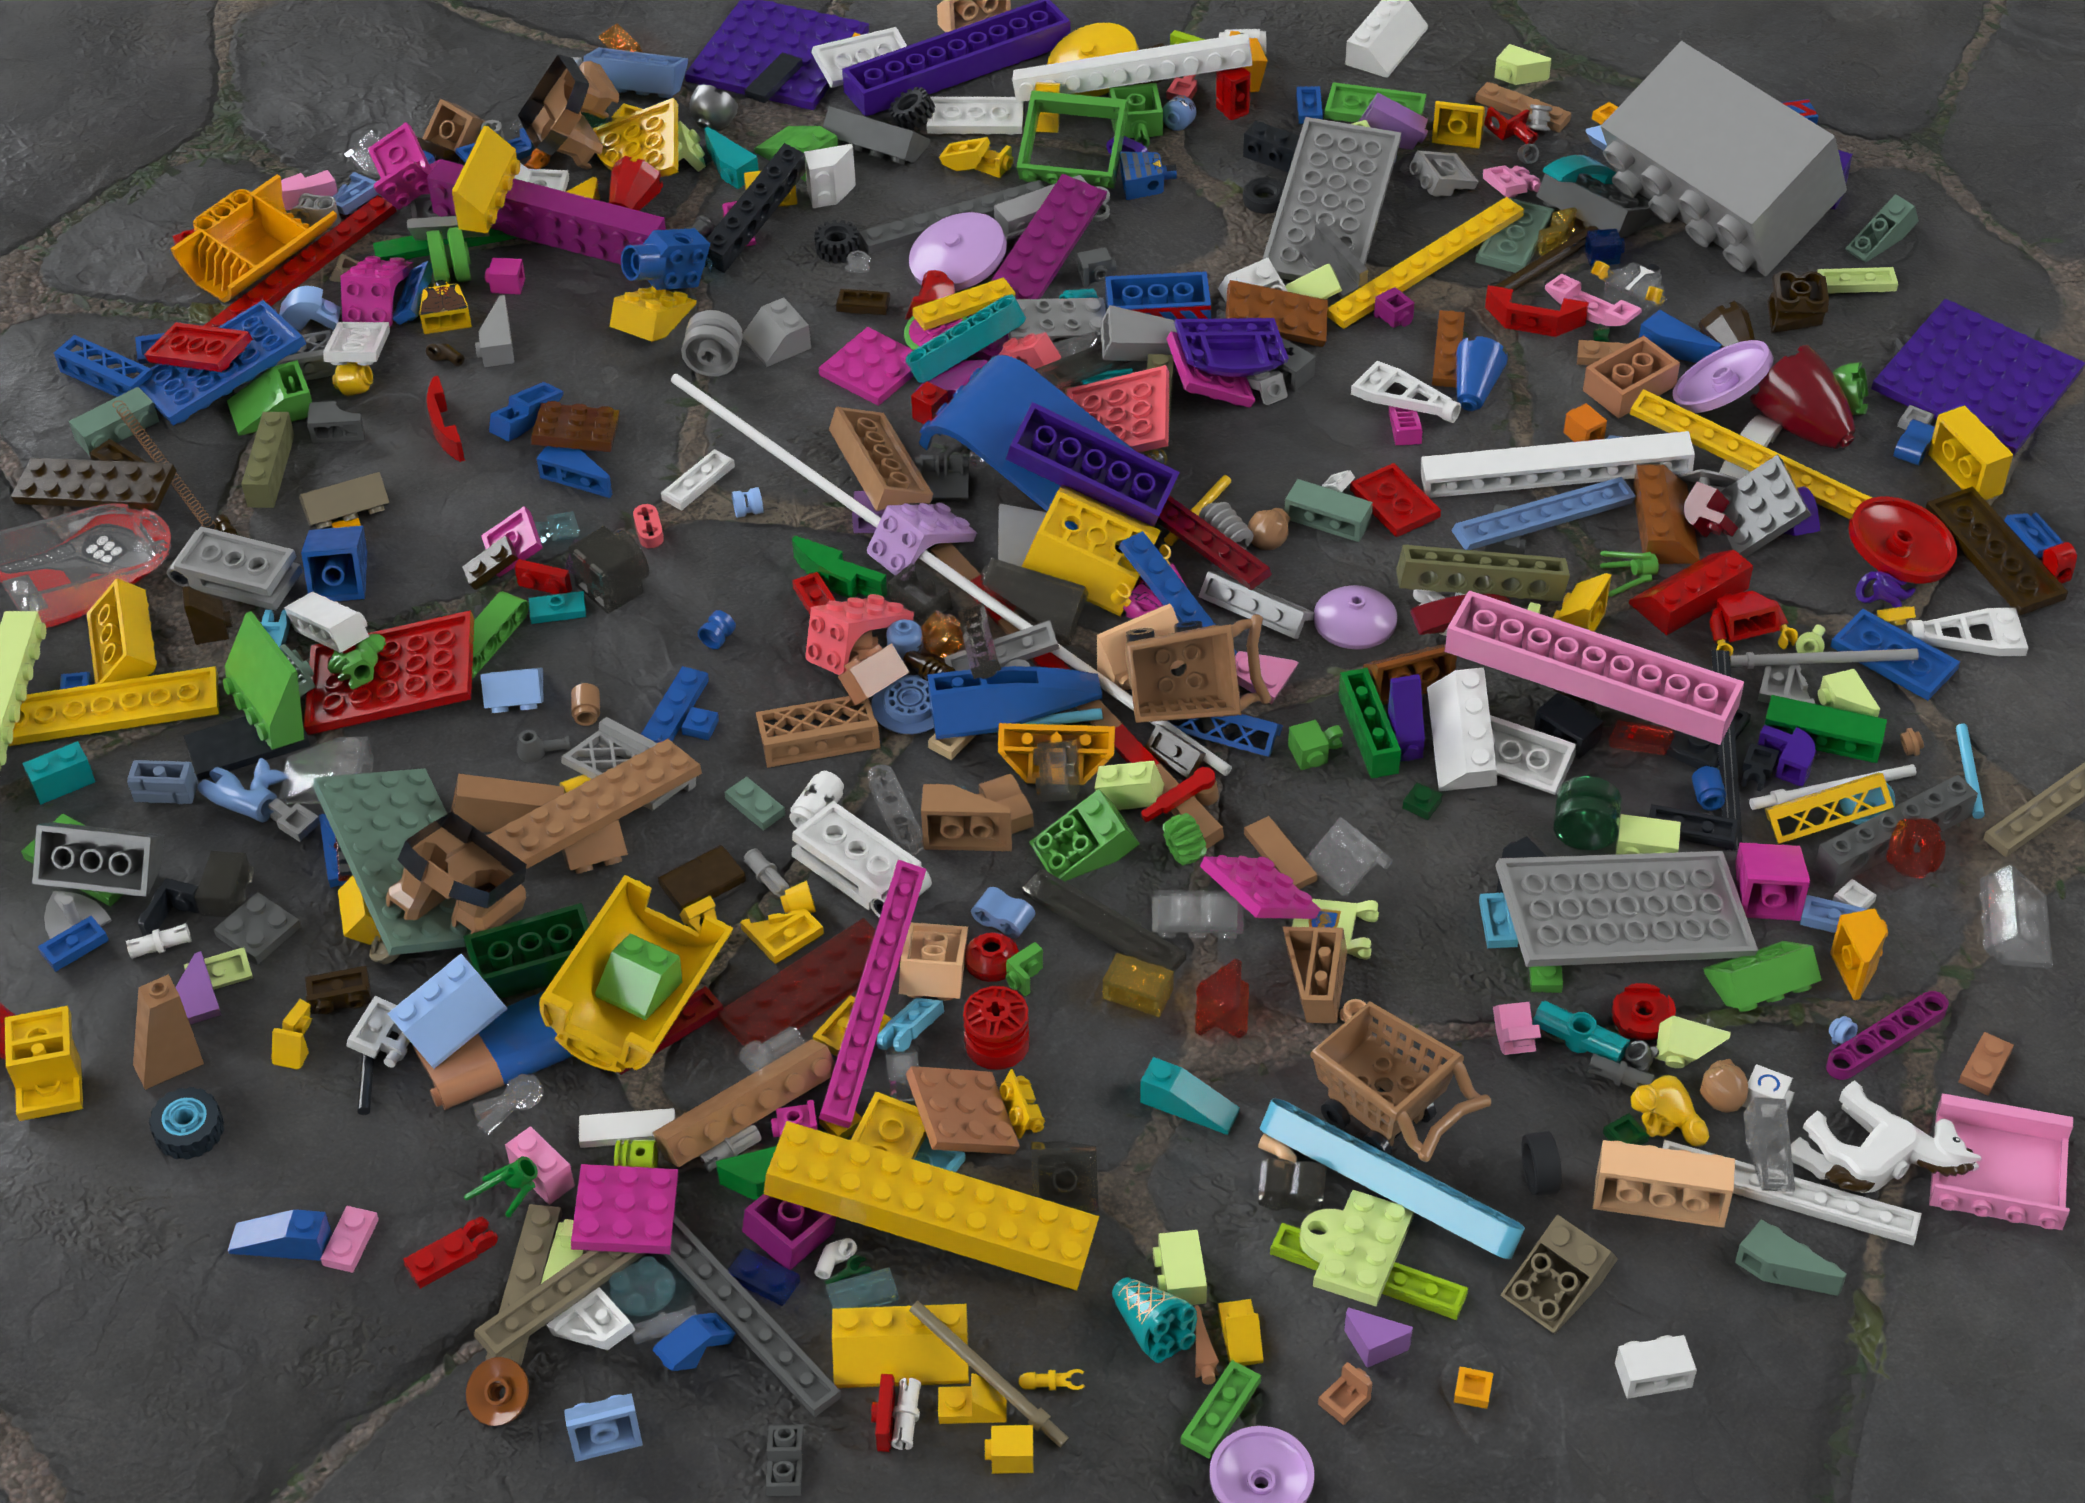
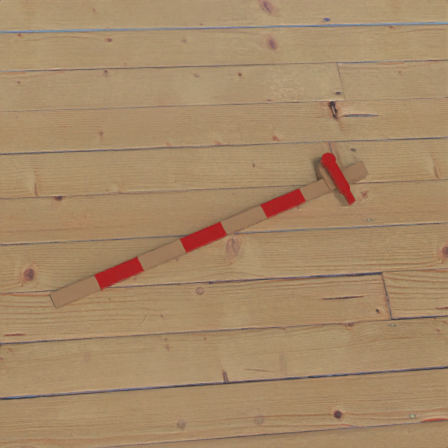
(1178, 798)

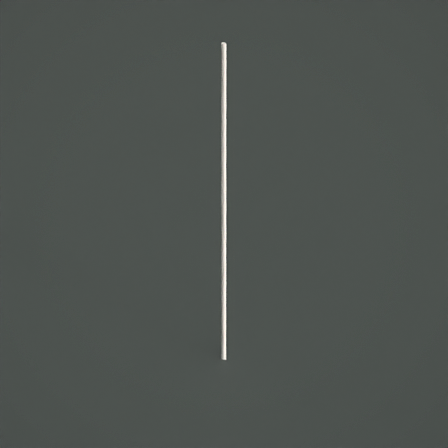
(927, 557)

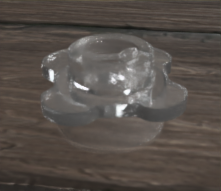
(858, 262)

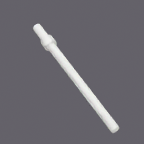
(1780, 796)

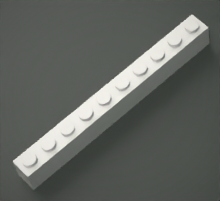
(1137, 66)
(1553, 464)

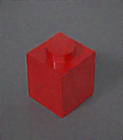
(927, 402)

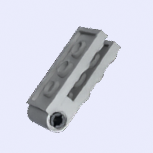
(236, 568)

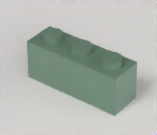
(105, 423)
(1328, 510)

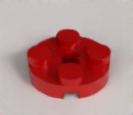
(1628, 1004)

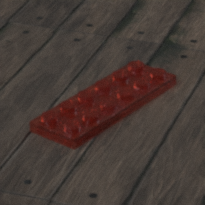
(802, 988)

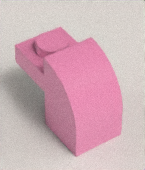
(1515, 1028)

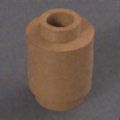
(585, 704)

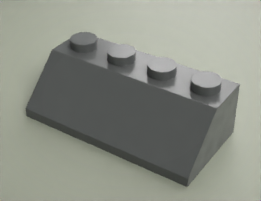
(875, 136)
(97, 858)

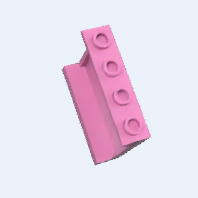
(2020, 1165)

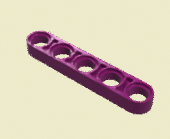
(1882, 1046)

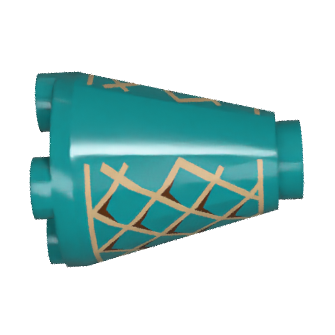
(1156, 1318)

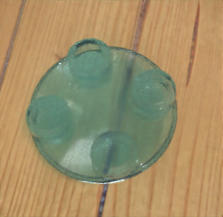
(642, 1287)

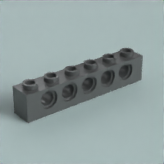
(1869, 842)

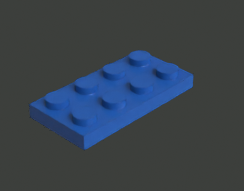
(1919, 676)

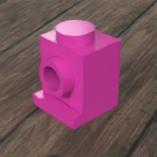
(801, 1115)

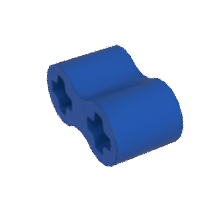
(1914, 442)

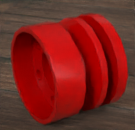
(996, 1027)

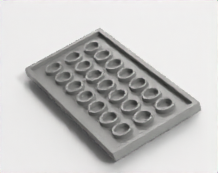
(1336, 179)
(1625, 908)

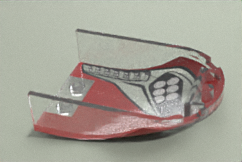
(74, 557)

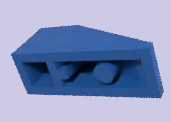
(1677, 338)
(573, 469)
(283, 1235)

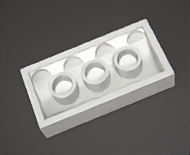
(1531, 755)

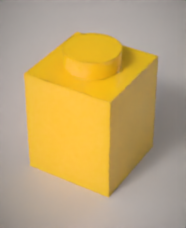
(1010, 1449)

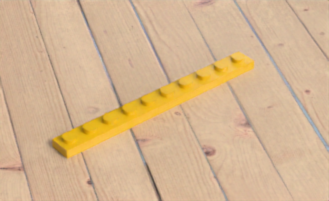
(1426, 261)
(1743, 451)

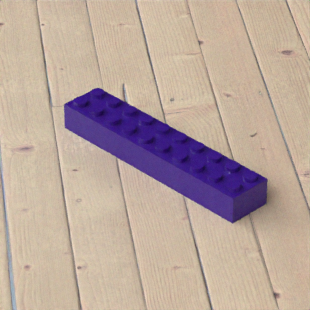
(956, 55)

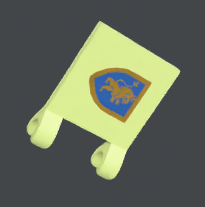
(1343, 915)

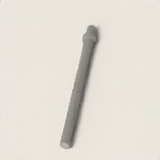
(1751, 660)

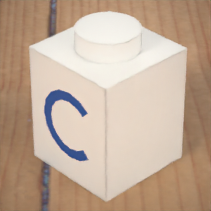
(1769, 1084)

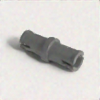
(1619, 1072)

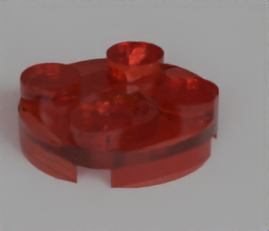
(1902, 844)

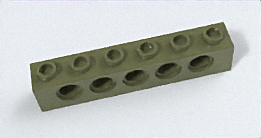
(1482, 572)

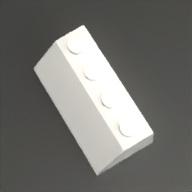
(1385, 37)
(1462, 731)

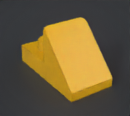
(1241, 1332)
(971, 1403)

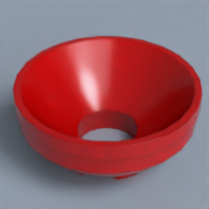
(989, 965)

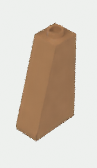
(496, 802)
(162, 1034)

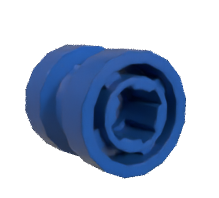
(718, 627)

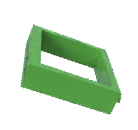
(1071, 105)

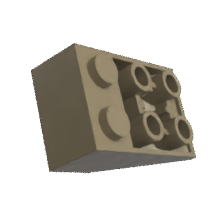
(1559, 1274)

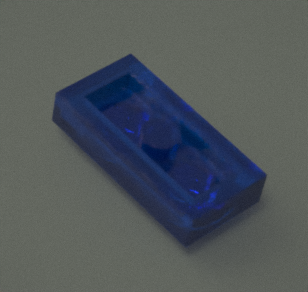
(764, 1276)

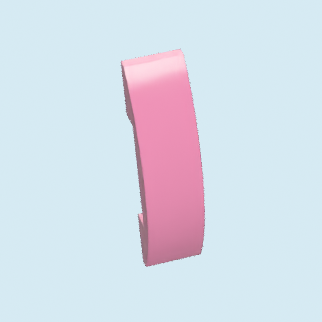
(1598, 309)

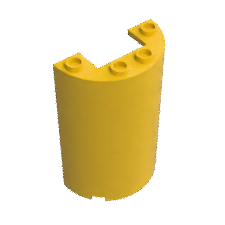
(600, 1031)

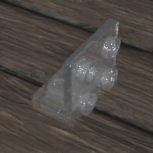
(1345, 857)

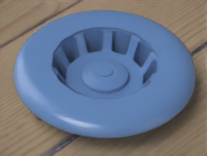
(911, 706)

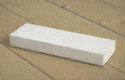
(697, 479)
(608, 1128)

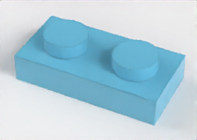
(1497, 921)

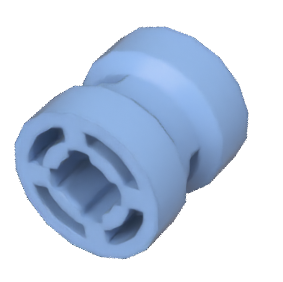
(753, 501)

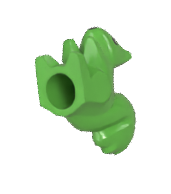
(358, 663)

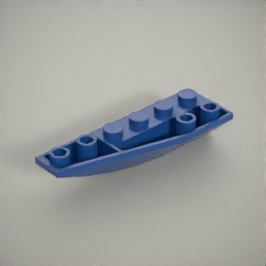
(1012, 695)

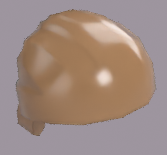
(1269, 528)
(1724, 1086)

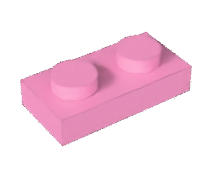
(349, 1239)

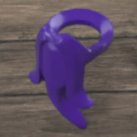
(1884, 588)

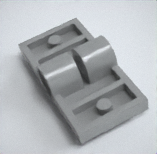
(1060, 317)

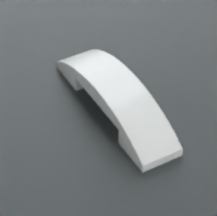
(1760, 430)

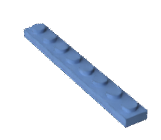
(1543, 513)

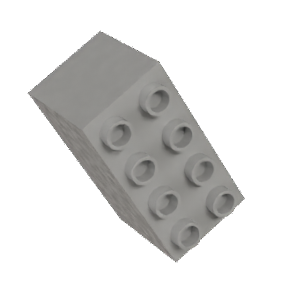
(1723, 159)

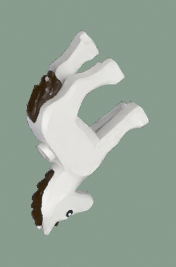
(1885, 1152)

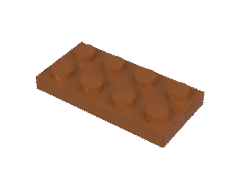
(1296, 315)

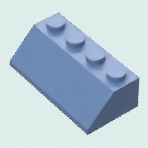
(641, 71)

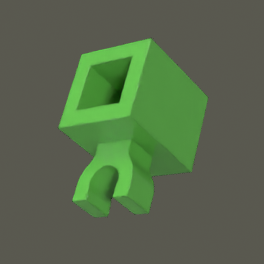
(1311, 745)

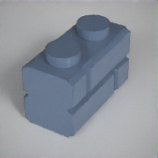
(162, 781)

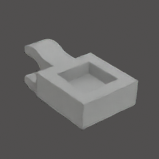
(294, 821)

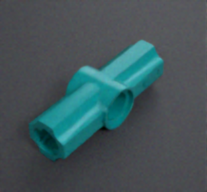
(1580, 1032)

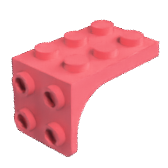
(840, 624)

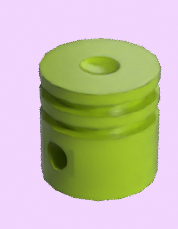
(636, 1154)

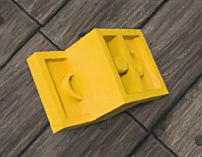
(43, 1063)

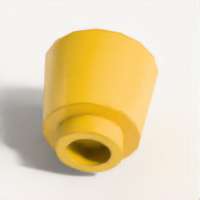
(798, 898)

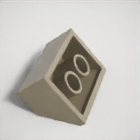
(344, 500)

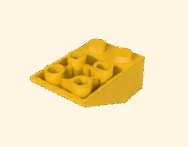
(650, 312)

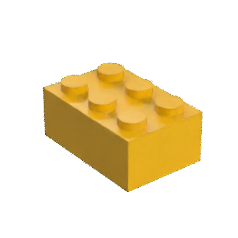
(1970, 452)

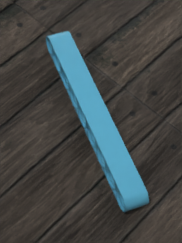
(1392, 1178)

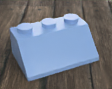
(447, 1011)

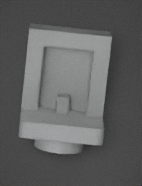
(1270, 385)

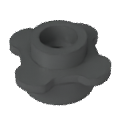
(1640, 1055)

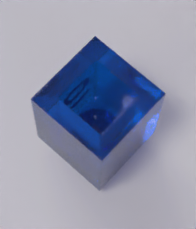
(1604, 246)

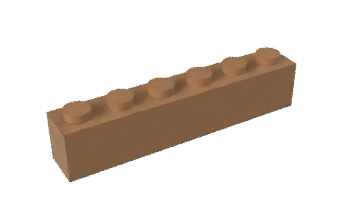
(745, 1103)

